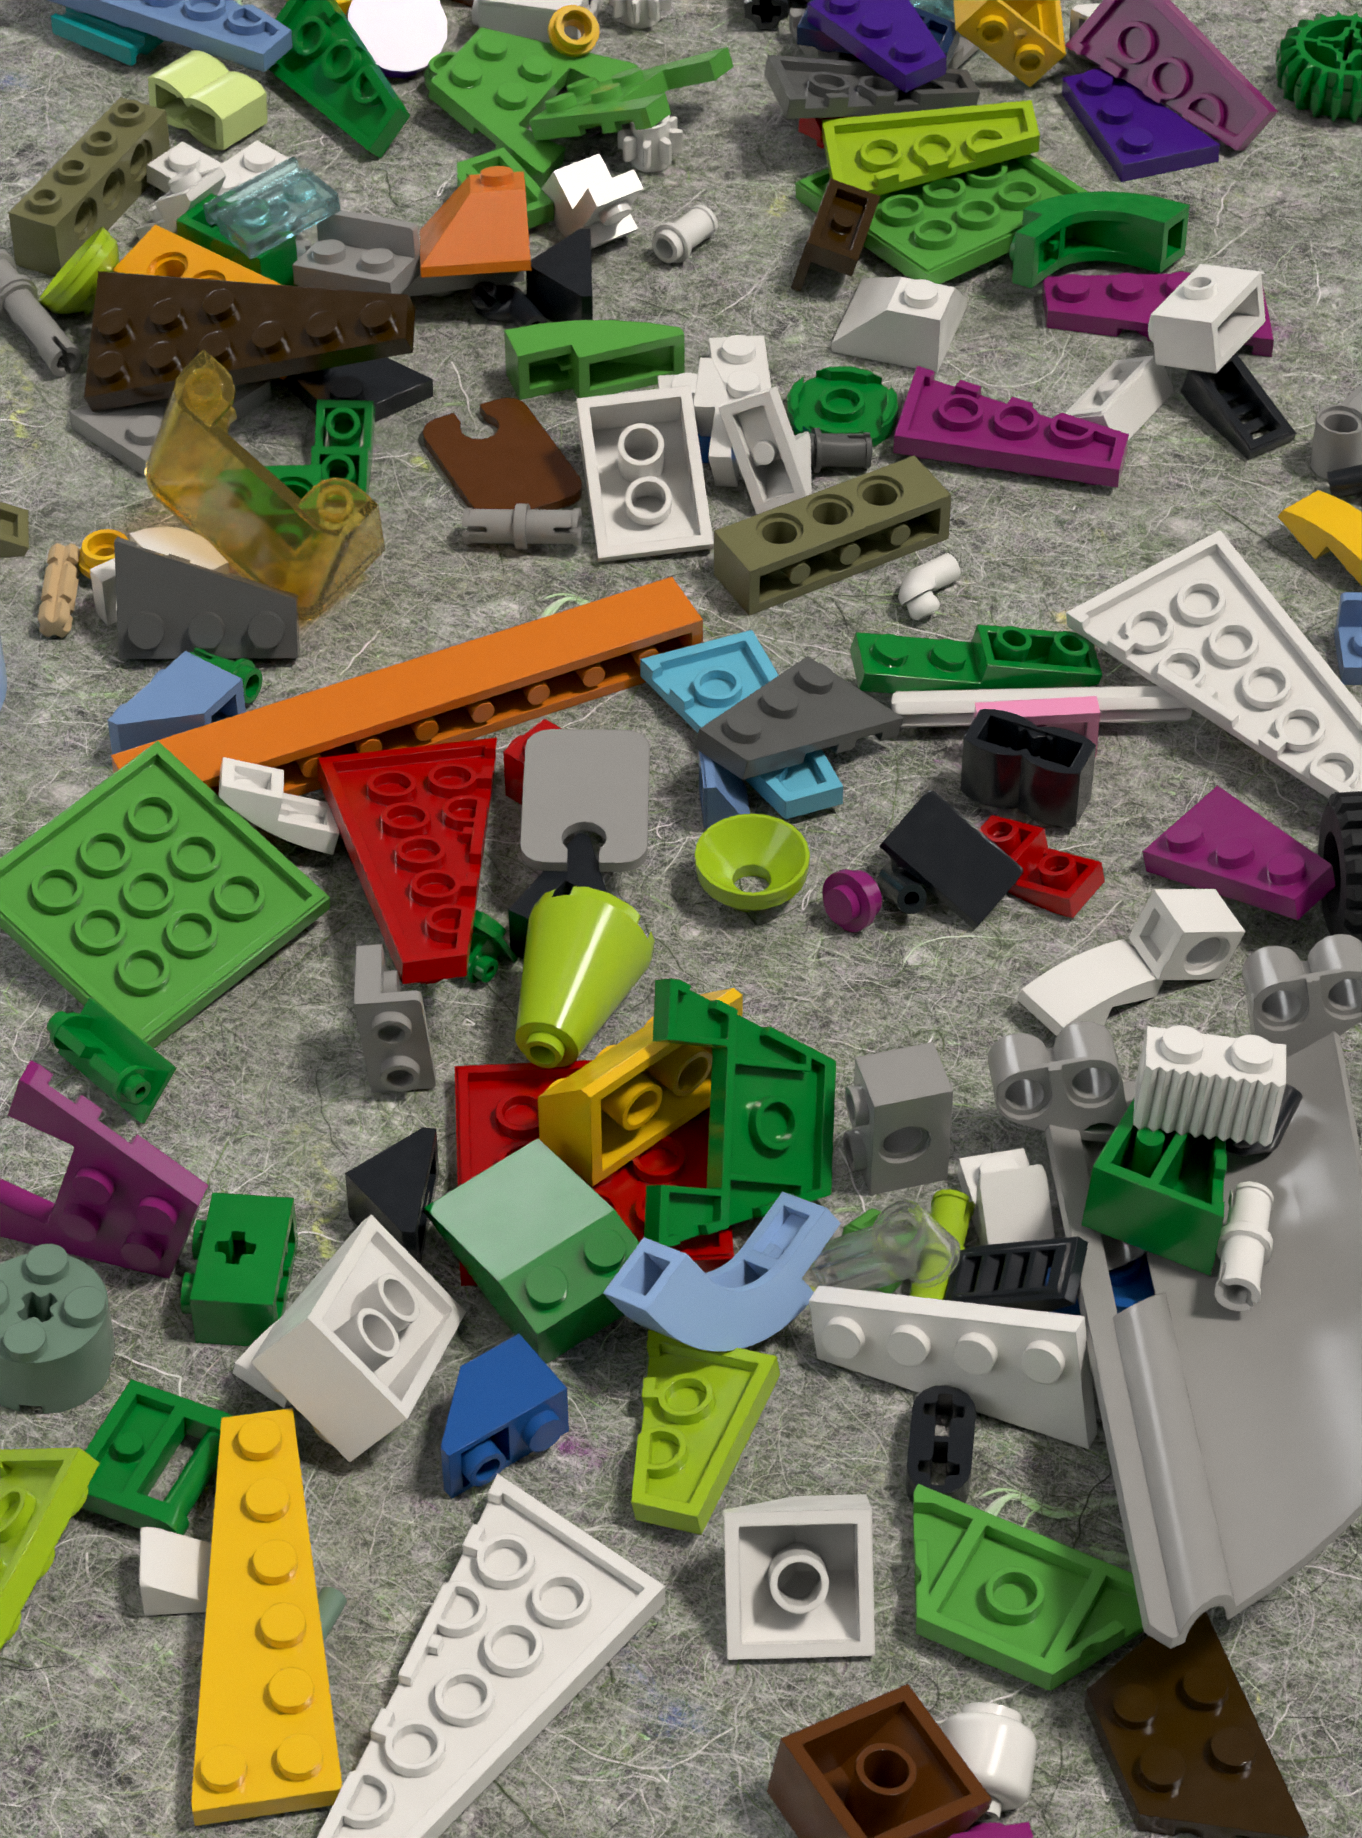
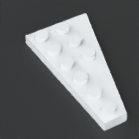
(1234, 656)
(493, 1664)

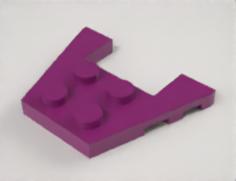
(117, 1196)

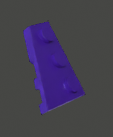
(883, 36)

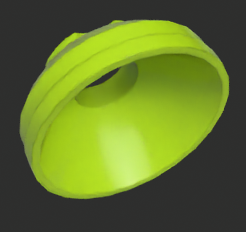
(76, 282)
(752, 847)

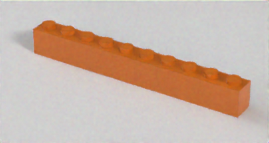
(450, 691)

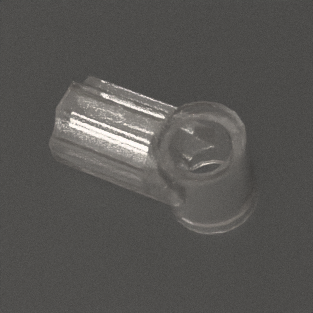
(897, 1247)

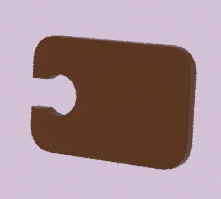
(505, 469)

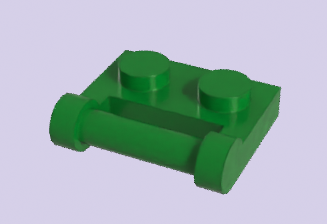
(135, 1450)

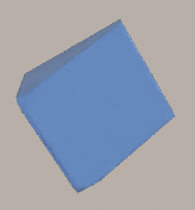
(720, 792)

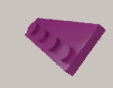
(1010, 436)

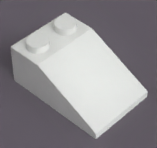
(644, 473)
(360, 1341)

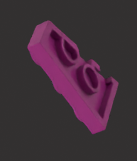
(1241, 856)

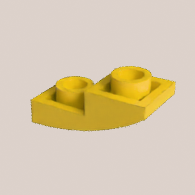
(1326, 525)

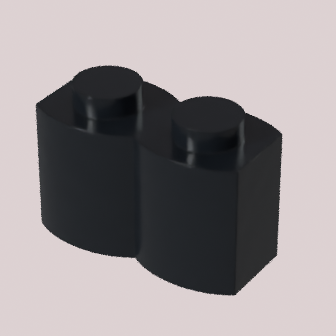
(1027, 767)

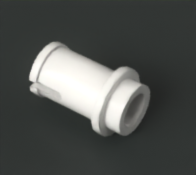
(677, 239)

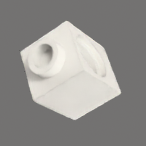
(1186, 934)

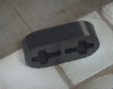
(952, 1450)

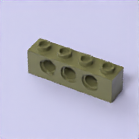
(88, 186)
(831, 535)

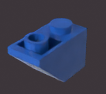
(500, 1413)

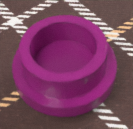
(851, 899)

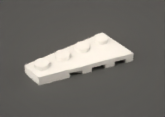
(1008, 1360)

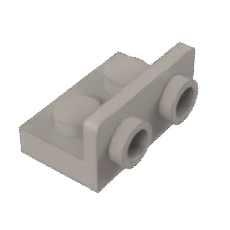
(361, 254)
(391, 1026)

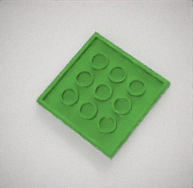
(953, 221)
(152, 896)

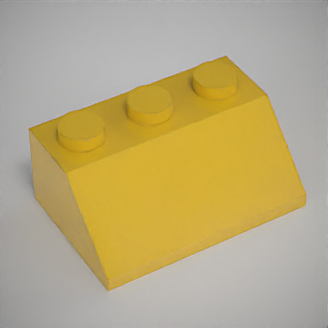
(627, 1099)

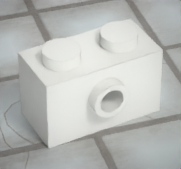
(1207, 318)

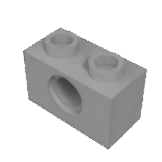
(899, 1118)

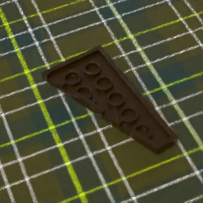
(257, 331)

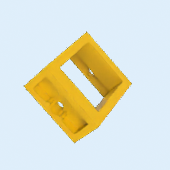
(1024, 53)

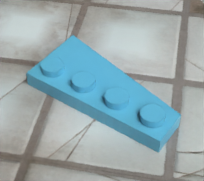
(714, 677)

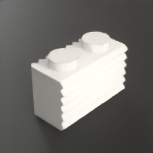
(1209, 1084)

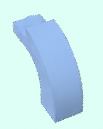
(740, 1300)

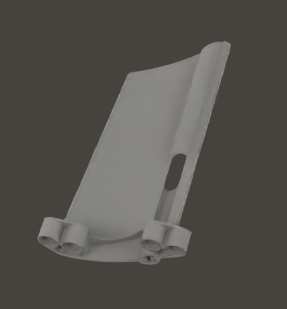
(1222, 1423)

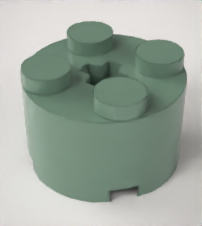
(52, 1331)

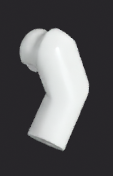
(922, 581)

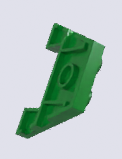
(765, 1123)

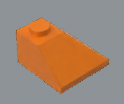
(479, 228)

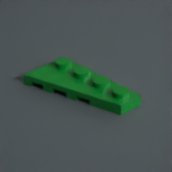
(339, 74)

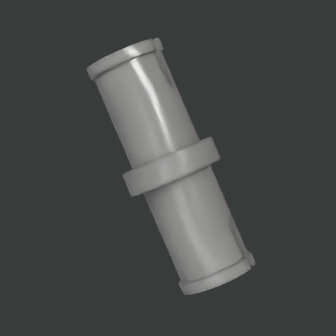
(522, 526)

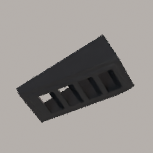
(1234, 377)
(1017, 1272)

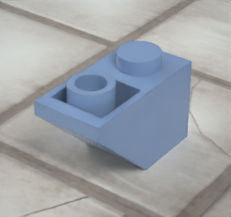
(176, 701)

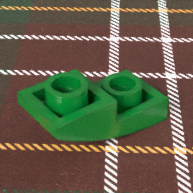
(345, 440)

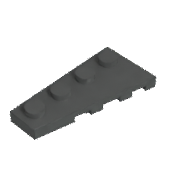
(854, 89)

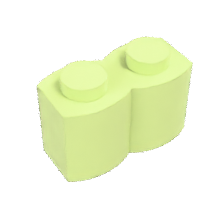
(208, 99)

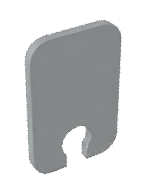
(585, 784)

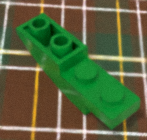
(992, 660)

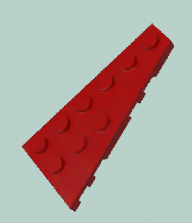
(417, 845)

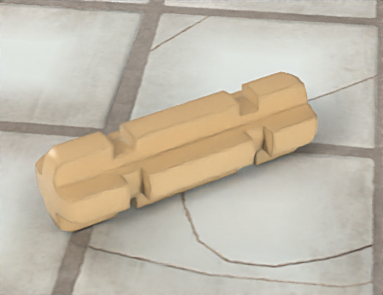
(59, 590)

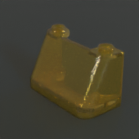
(245, 511)

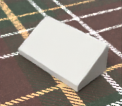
(1125, 395)

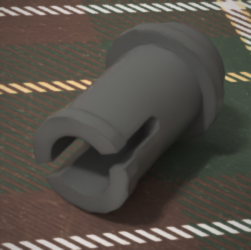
(840, 450)

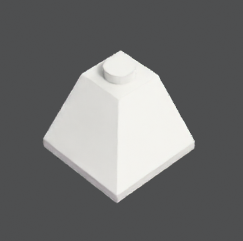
(901, 322)
(800, 1578)

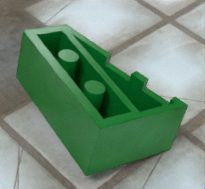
(1160, 1192)

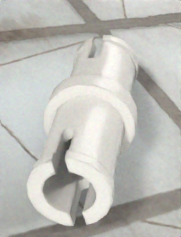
(1244, 1246)

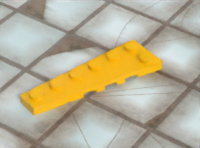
(264, 1676)

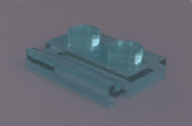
(272, 207)

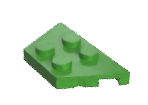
(1015, 1593)

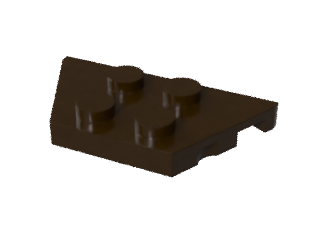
(1189, 1743)

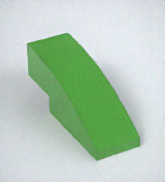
(591, 356)

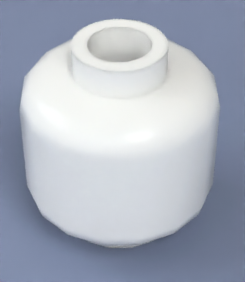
(996, 1751)

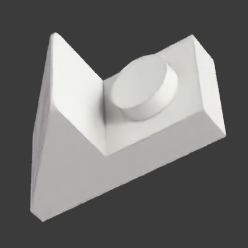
(767, 451)
(1007, 1196)

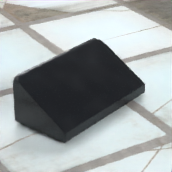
(952, 858)

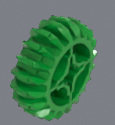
(1323, 66)

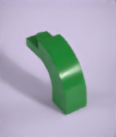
(1098, 227)

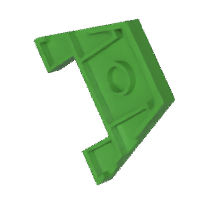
(503, 83)
(626, 98)

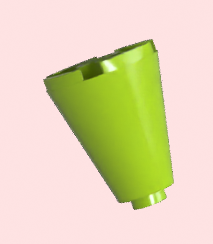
(576, 971)

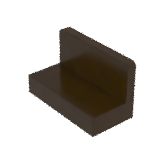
(837, 230)

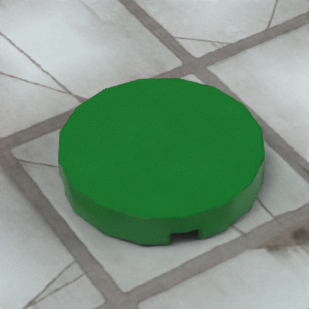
(844, 403)

